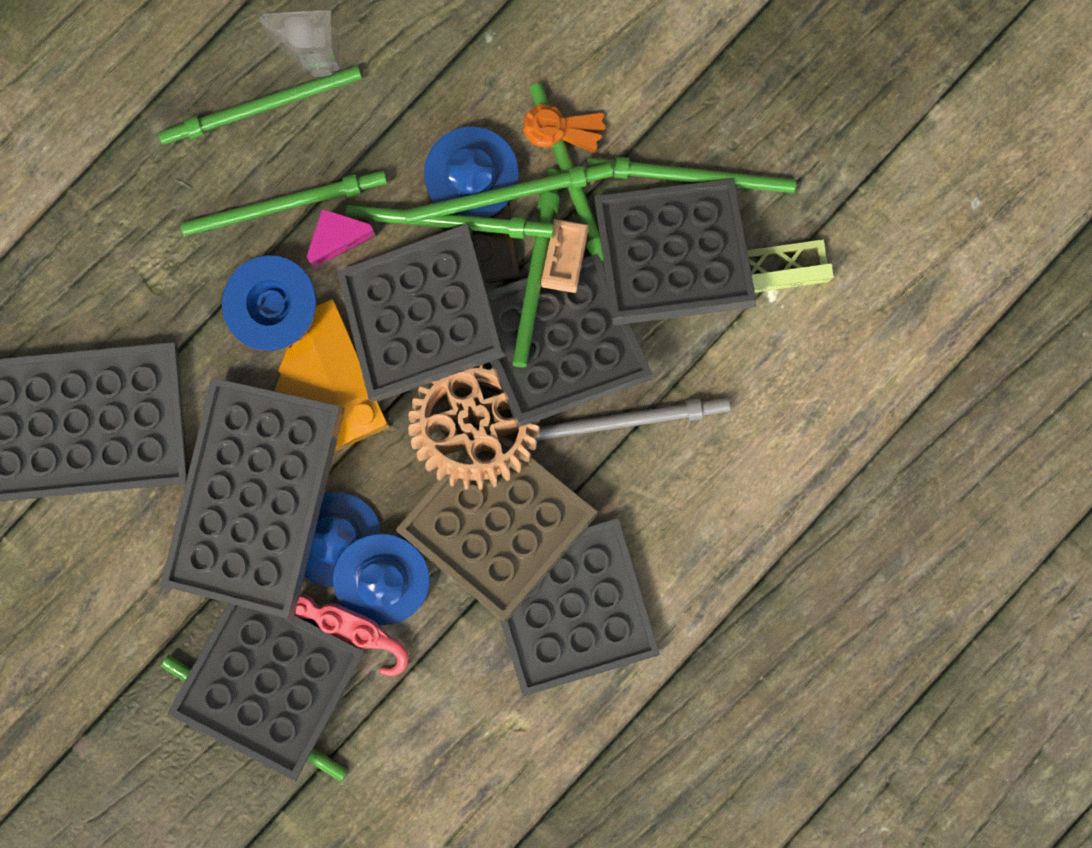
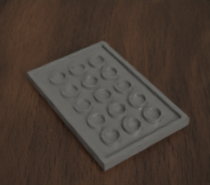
(91, 422)
(252, 497)

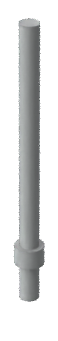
(693, 410)

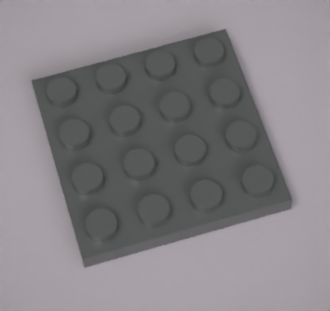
(674, 252)
(421, 313)
(572, 348)
(581, 615)
(266, 686)

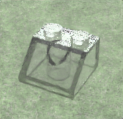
(306, 38)

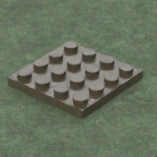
(501, 536)

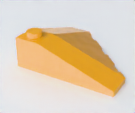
(328, 370)

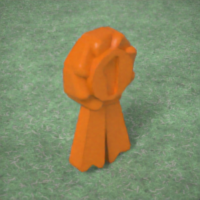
(547, 126)

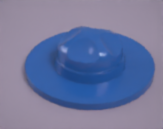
(470, 163)
(269, 303)
(339, 523)
(381, 578)

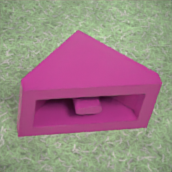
(335, 236)

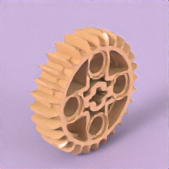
(469, 438)

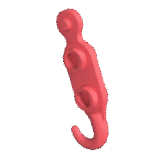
(353, 629)

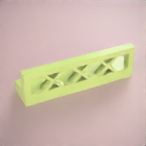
(790, 277)

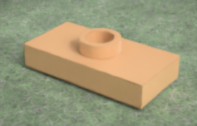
(565, 256)

